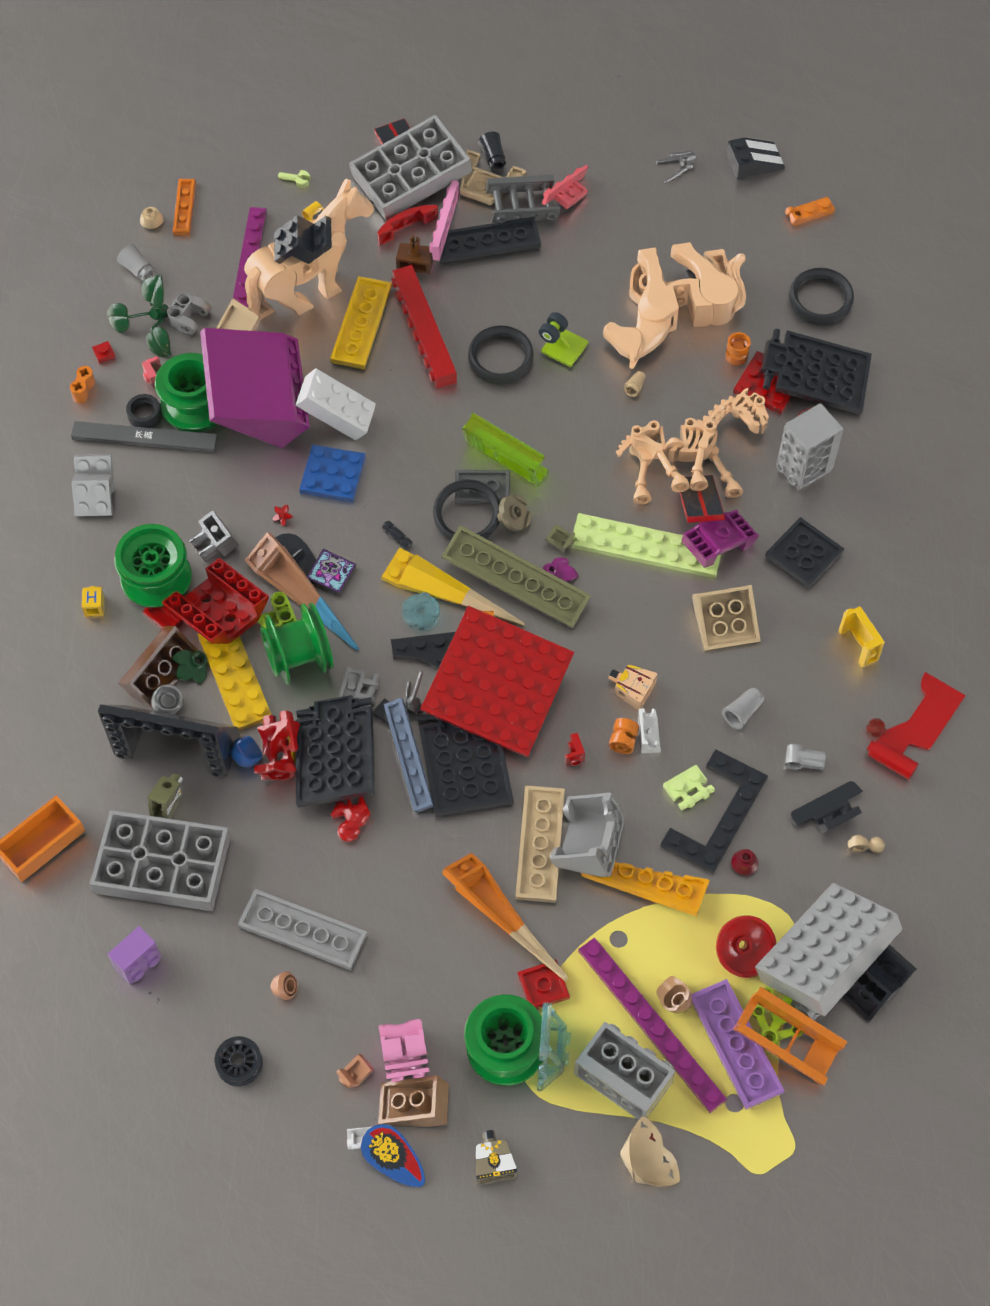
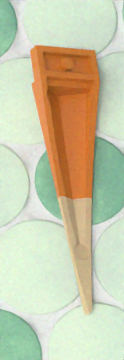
(480, 888)

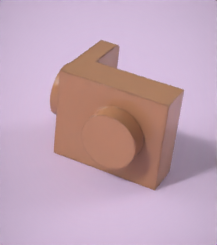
(355, 1072)

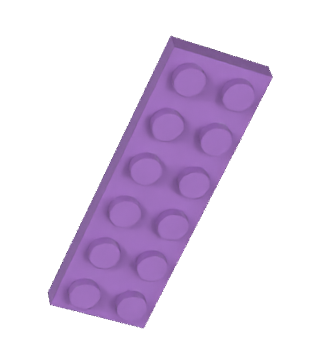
(742, 1058)

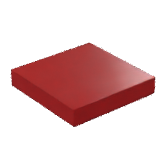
(543, 986)

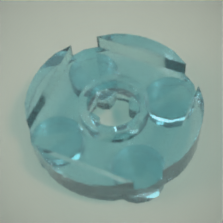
(421, 601)

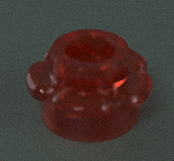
(876, 723)

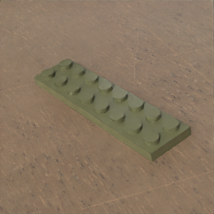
(516, 577)

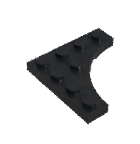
(425, 648)

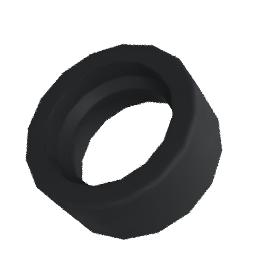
(143, 400)

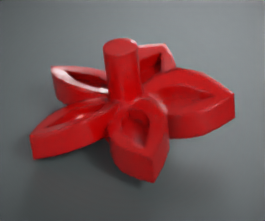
(282, 514)

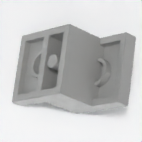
(93, 485)

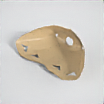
(645, 1156)

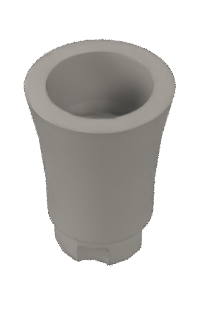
(135, 262)
(743, 708)

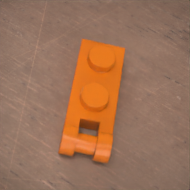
(810, 211)

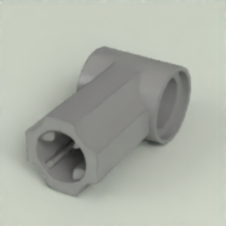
(799, 757)

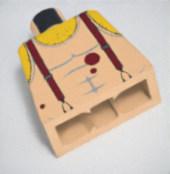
(633, 685)

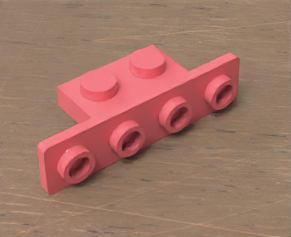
(569, 190)

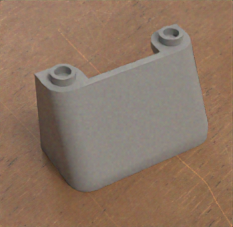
(591, 835)

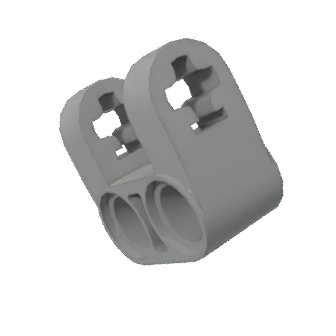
(183, 308)

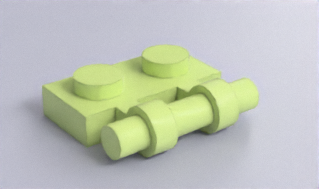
(686, 782)

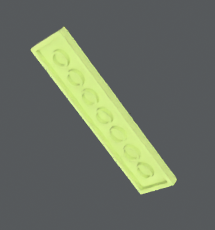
(637, 545)

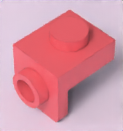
(150, 366)

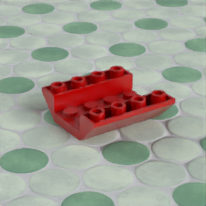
(230, 598)

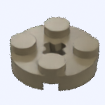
(507, 516)

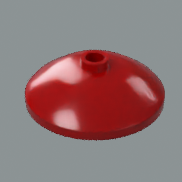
(757, 939)

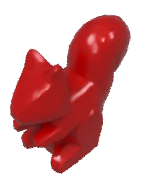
(355, 815)

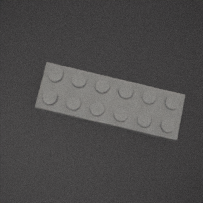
(302, 929)

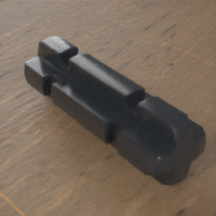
(396, 534)

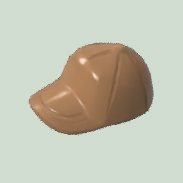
(674, 995)

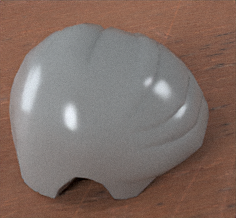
(167, 699)

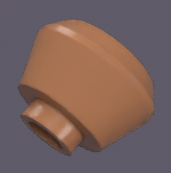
(284, 985)

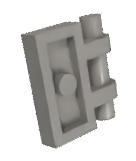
(355, 681)

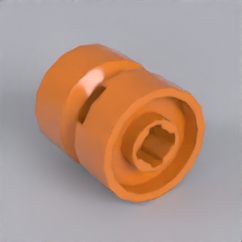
(738, 348)
(624, 736)

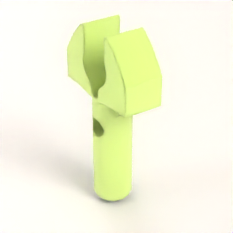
(297, 178)

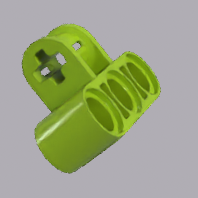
(279, 611)

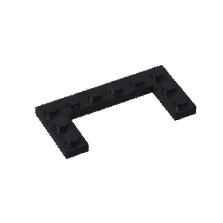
(710, 856)

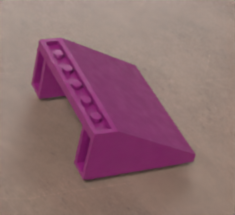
(254, 383)

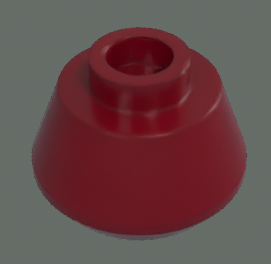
(744, 862)

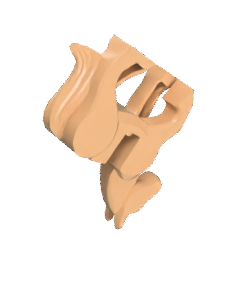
(278, 280)
(709, 298)

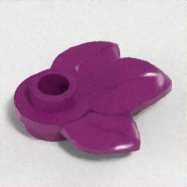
(561, 569)

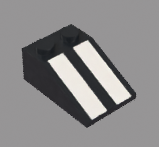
(753, 157)

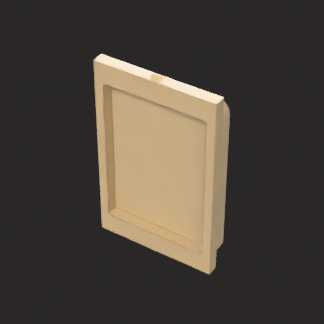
(238, 317)

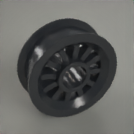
(241, 1043)

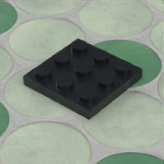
(804, 552)

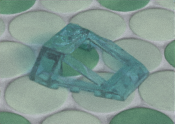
(554, 1022)

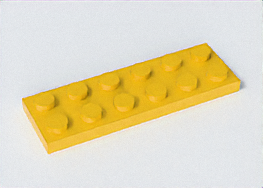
(361, 322)
(236, 682)

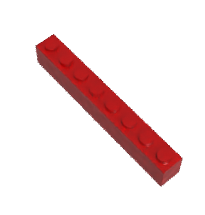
(424, 327)

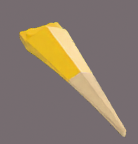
(420, 576)

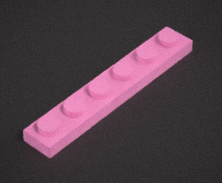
(443, 225)

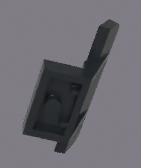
(829, 808)

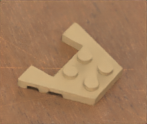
(474, 183)

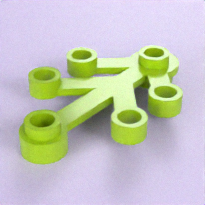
(777, 1021)

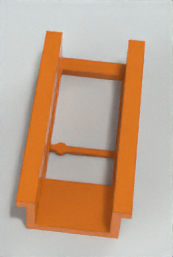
(822, 1050)

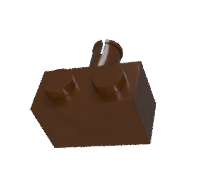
(415, 255)

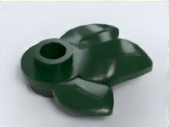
(189, 668)

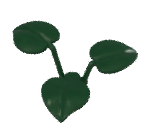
(153, 292)

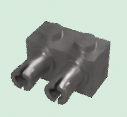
(218, 533)

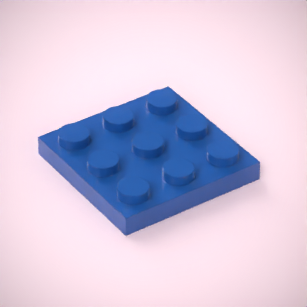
(332, 473)

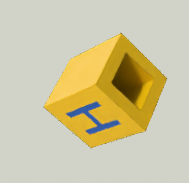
(93, 601)

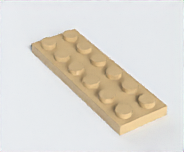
(539, 836)

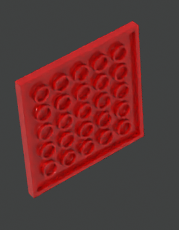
(497, 681)

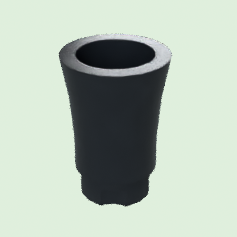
(492, 149)

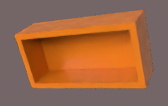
(39, 838)

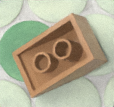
(414, 1102)

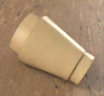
(634, 384)

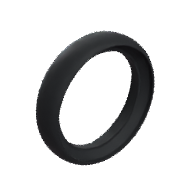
(821, 319)
(500, 378)
(461, 485)

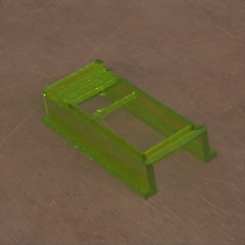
(505, 449)

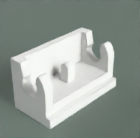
(648, 732)

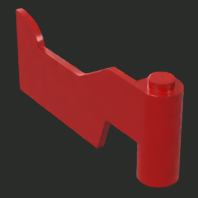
(920, 730)

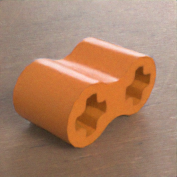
(82, 384)

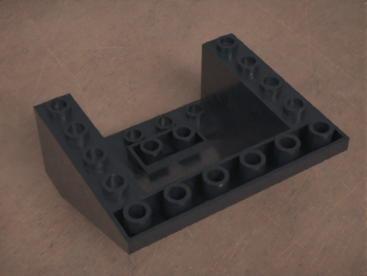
(125, 723)

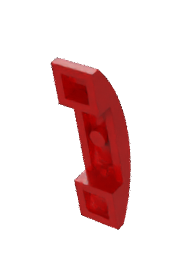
(423, 213)

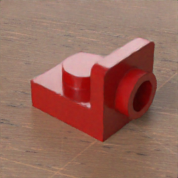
(577, 752)

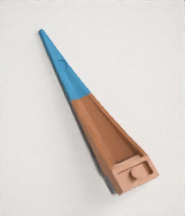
(279, 568)

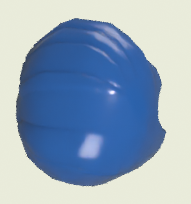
(246, 751)

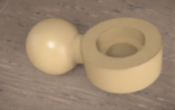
(859, 844)

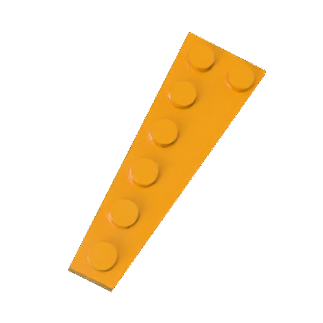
(663, 888)

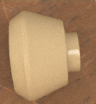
(151, 218)

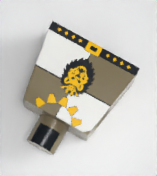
(493, 1160)

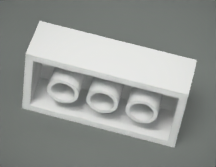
(335, 404)

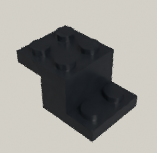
(302, 239)
(879, 983)

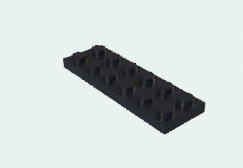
(490, 240)

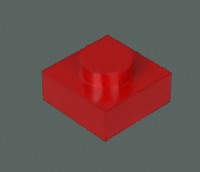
(103, 352)

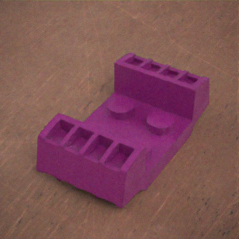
(716, 537)

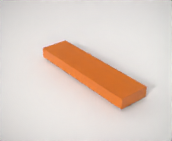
(184, 207)

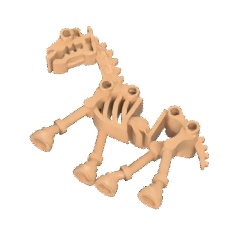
(704, 439)

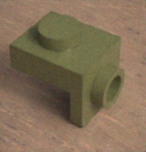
(560, 538)

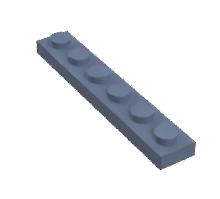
(408, 755)

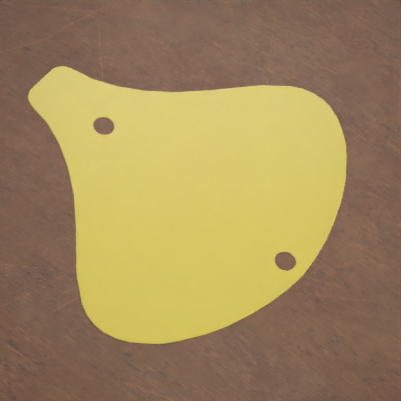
(683, 946)

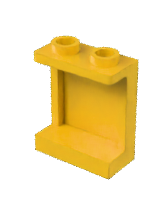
(865, 633)

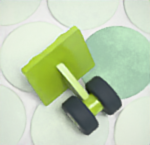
(561, 343)

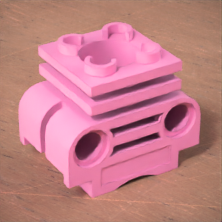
(403, 1049)

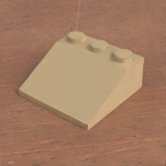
(726, 617)

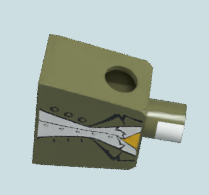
(165, 797)

